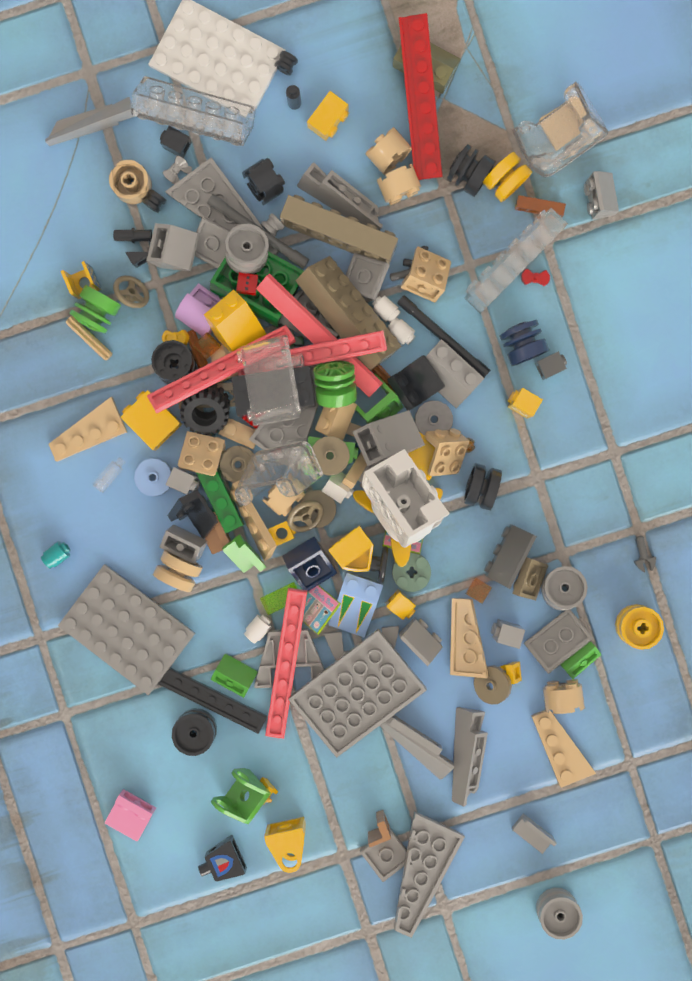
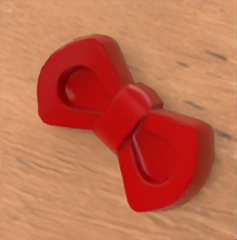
(542, 278)

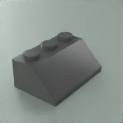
(509, 555)

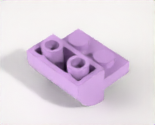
(193, 308)

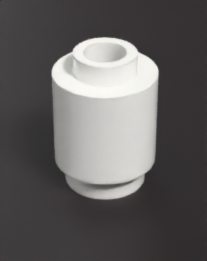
(385, 308)
(402, 331)
(258, 628)

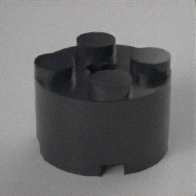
(264, 181)

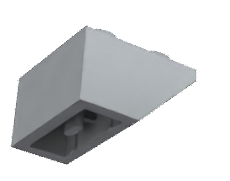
(601, 195)
(172, 247)

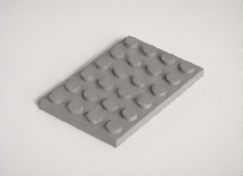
(126, 629)
(357, 693)

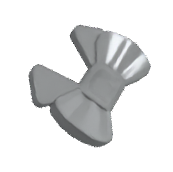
(180, 164)

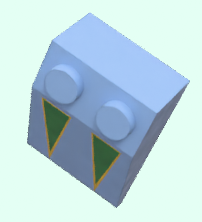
(358, 603)

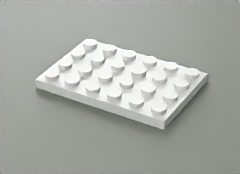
(215, 55)

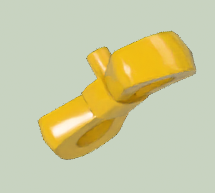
(181, 336)

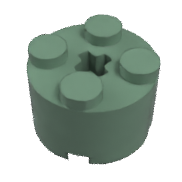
(418, 580)

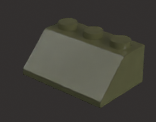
(443, 65)

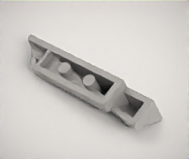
(90, 122)
(339, 195)
(419, 745)
(468, 753)

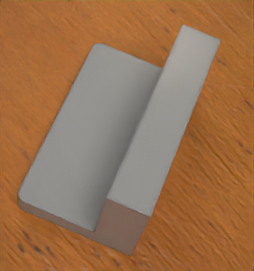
(533, 833)

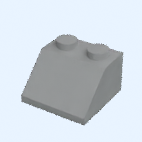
(420, 640)

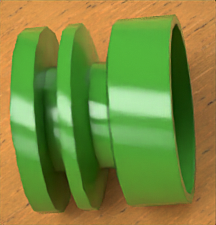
(95, 309)
(335, 384)

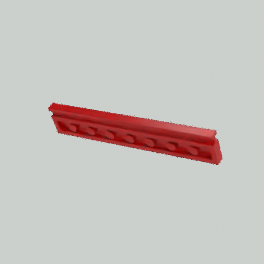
(420, 96)

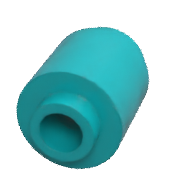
(55, 554)

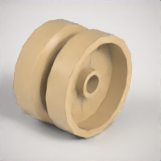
(177, 572)

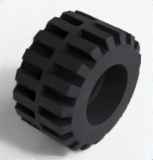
(206, 421)

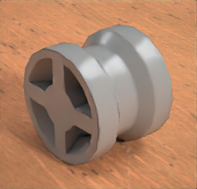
(272, 225)

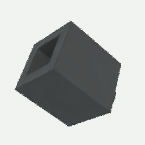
(551, 365)

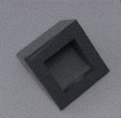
(137, 258)

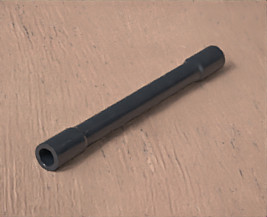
(412, 309)

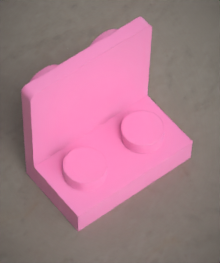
(130, 815)

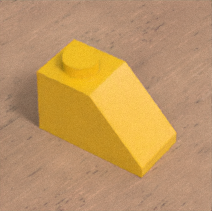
(401, 605)

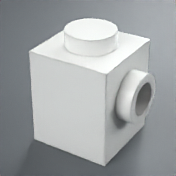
(336, 489)

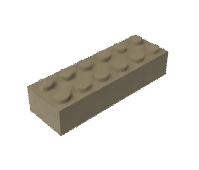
(338, 230)
(345, 307)

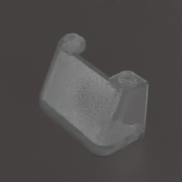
(561, 134)
(270, 381)
(288, 466)

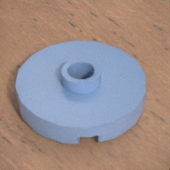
(143, 474)

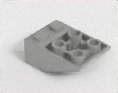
(387, 437)

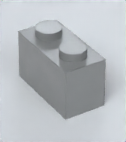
(183, 481)
(183, 544)
(507, 633)

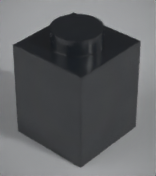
(175, 141)

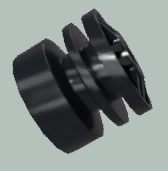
(470, 170)
(169, 353)

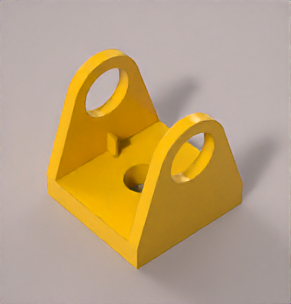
(286, 838)

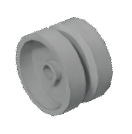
(246, 248)
(553, 592)
(559, 913)

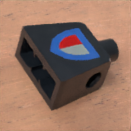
(223, 861)

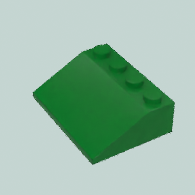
(284, 272)

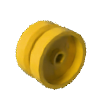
(505, 175)
(650, 625)

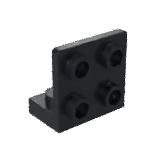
(416, 383)
(197, 510)

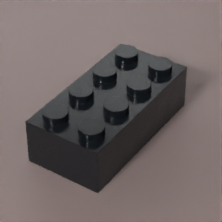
(304, 388)

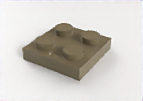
(530, 579)

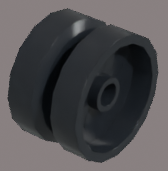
(482, 487)
(194, 743)

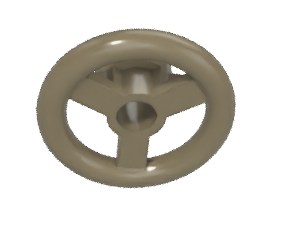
(130, 294)
(303, 512)

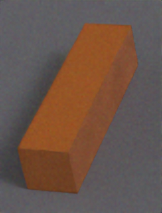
(536, 205)

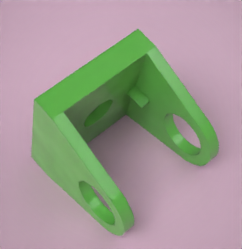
(387, 407)
(234, 800)

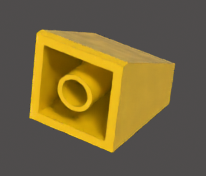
(234, 322)

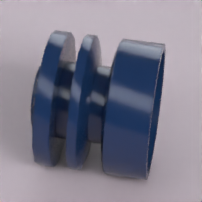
(524, 342)

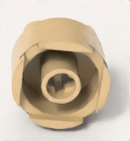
(389, 151)
(122, 176)
(398, 184)
(279, 503)
(563, 697)

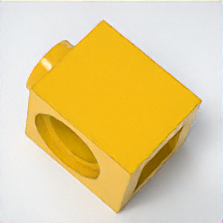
(290, 533)

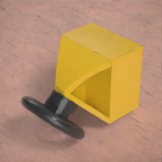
(355, 554)

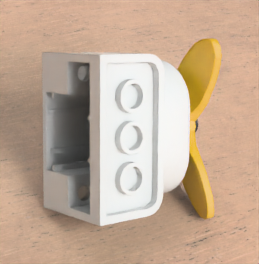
(401, 502)

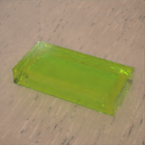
(277, 599)

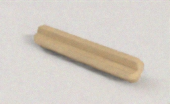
(89, 338)

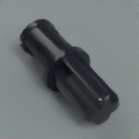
(132, 235)

